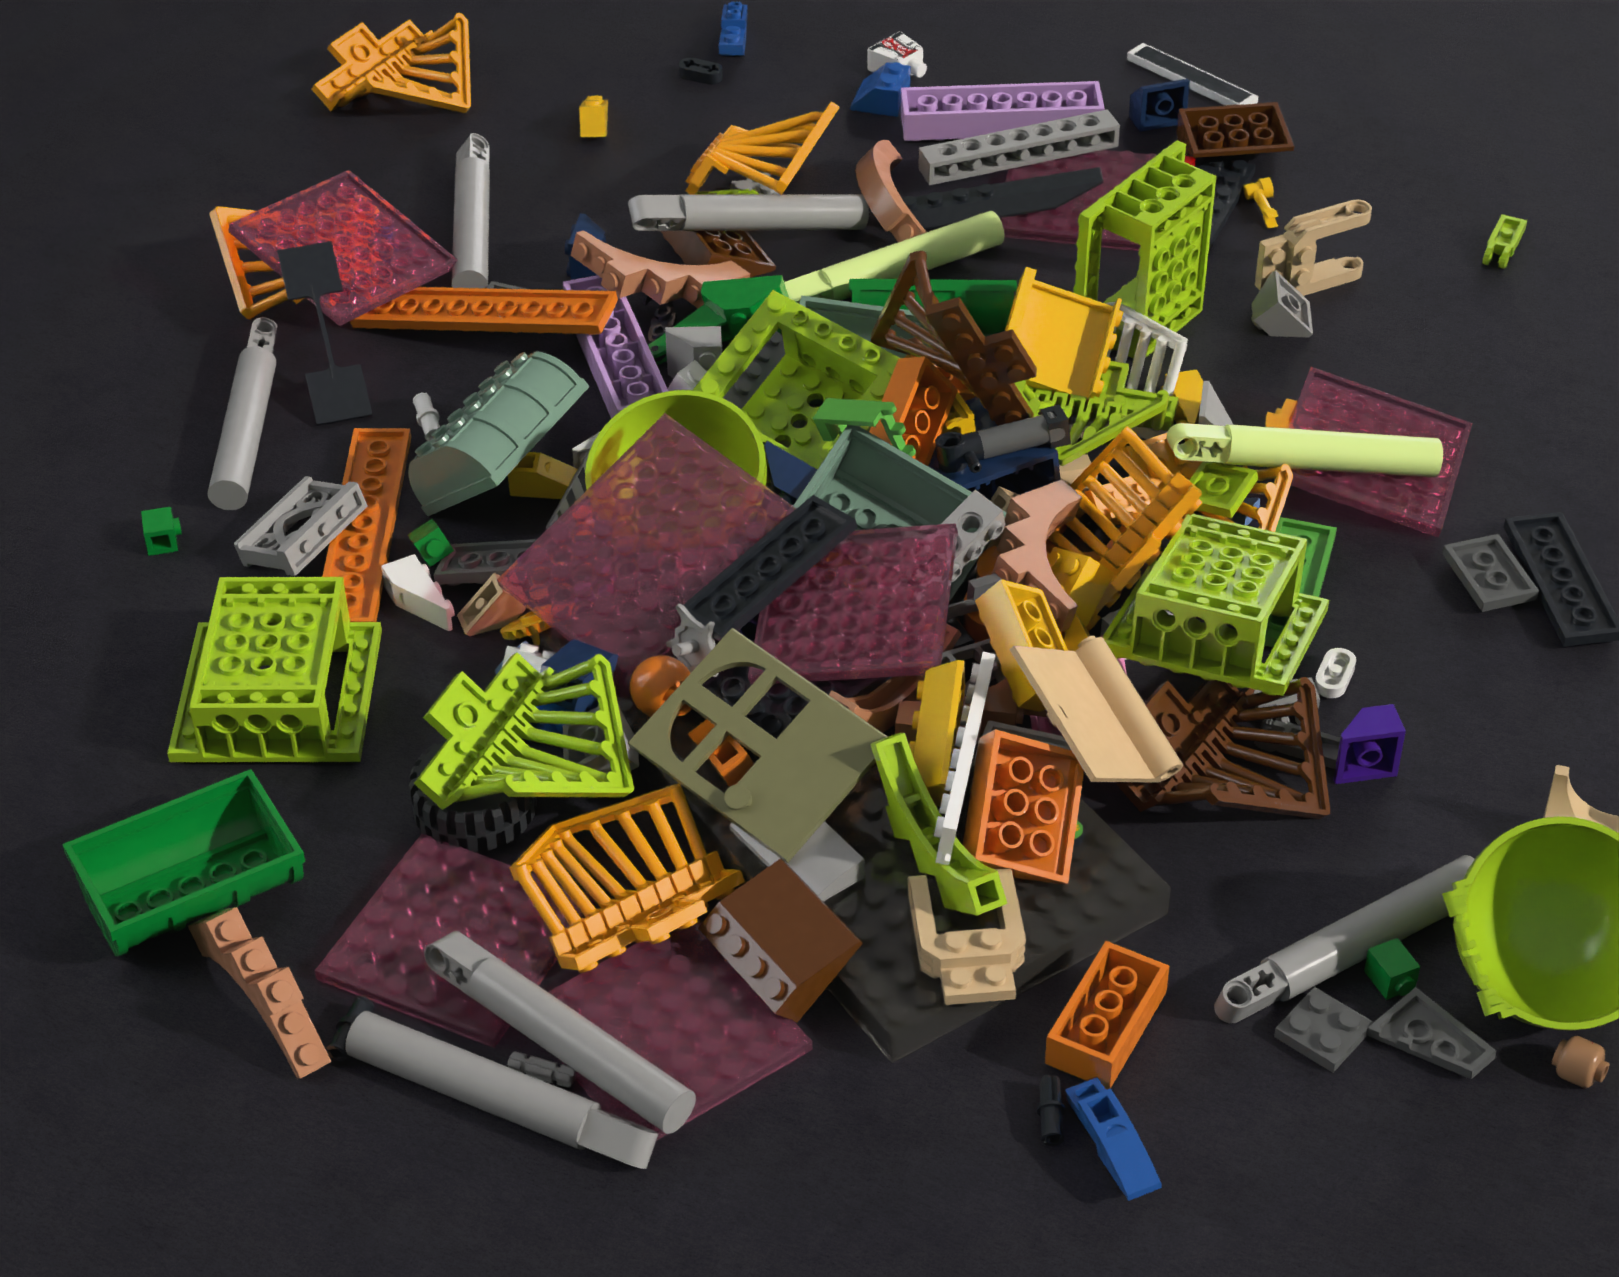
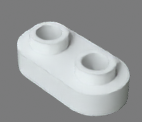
(1335, 672)

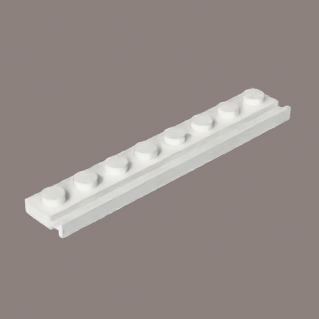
(962, 758)

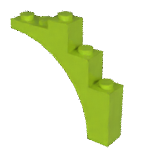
(913, 816)

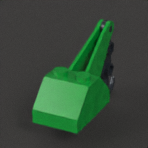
(726, 305)

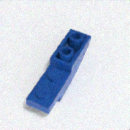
(733, 29)
(1114, 1137)

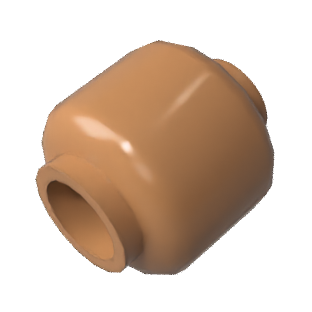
(1580, 1061)

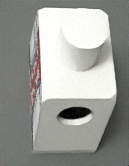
(897, 49)

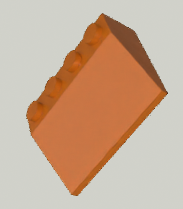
(1024, 807)

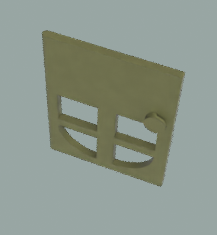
(796, 776)

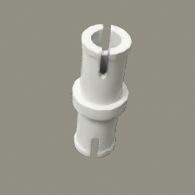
(426, 415)

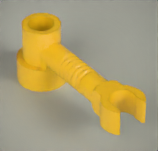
(1260, 192)

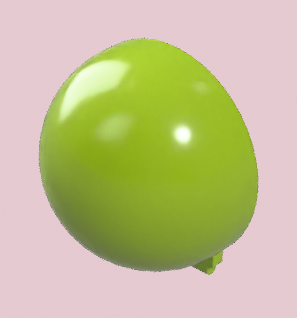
(702, 413)
(1543, 924)

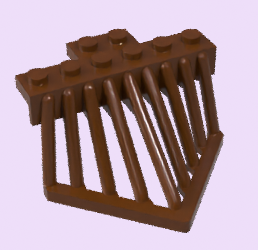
(983, 364)
(1202, 732)

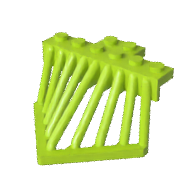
(1115, 404)
(489, 728)

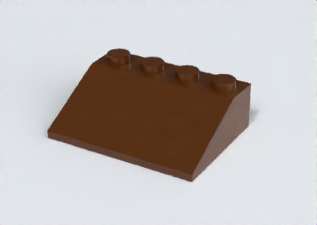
(1233, 130)
(720, 247)
(781, 939)

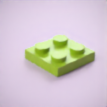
(1223, 487)

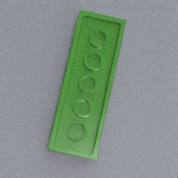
(1316, 561)

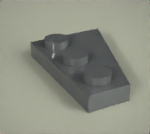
(1432, 1034)

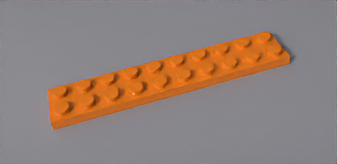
(494, 310)
(378, 465)

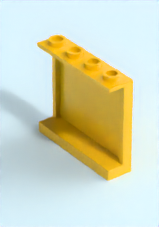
(1064, 336)

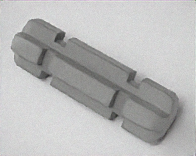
(542, 1069)

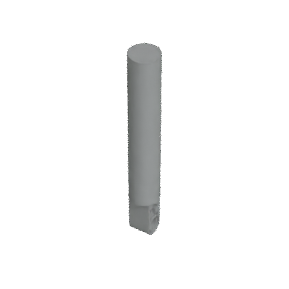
(748, 212)
(471, 214)
(244, 418)
(1340, 944)
(562, 1031)
(498, 1089)

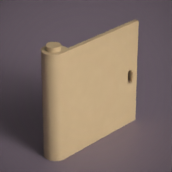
(1099, 712)

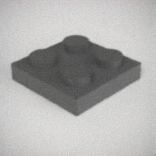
(1323, 1029)

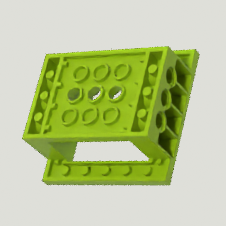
(1170, 215)
(817, 364)
(1225, 578)
(279, 712)

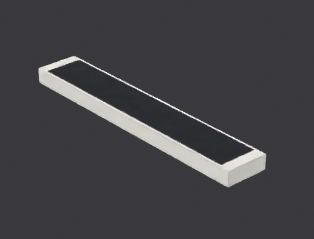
(1200, 81)

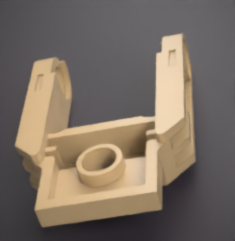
(1295, 250)
(970, 962)

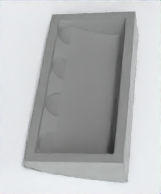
(822, 862)

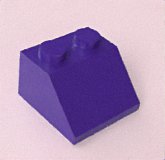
(1370, 745)

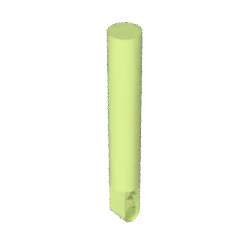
(941, 246)
(1308, 449)

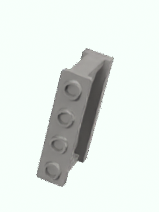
(267, 541)

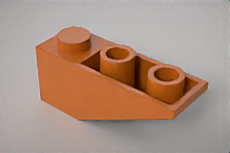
(728, 759)

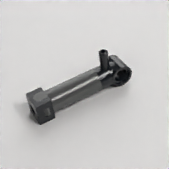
(959, 450)

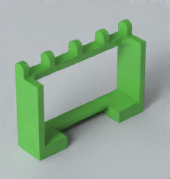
(838, 413)

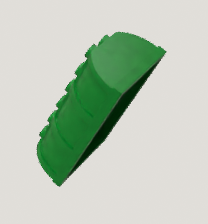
(985, 300)
(184, 861)

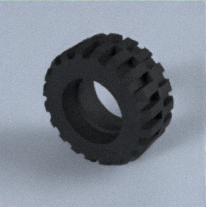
(473, 822)

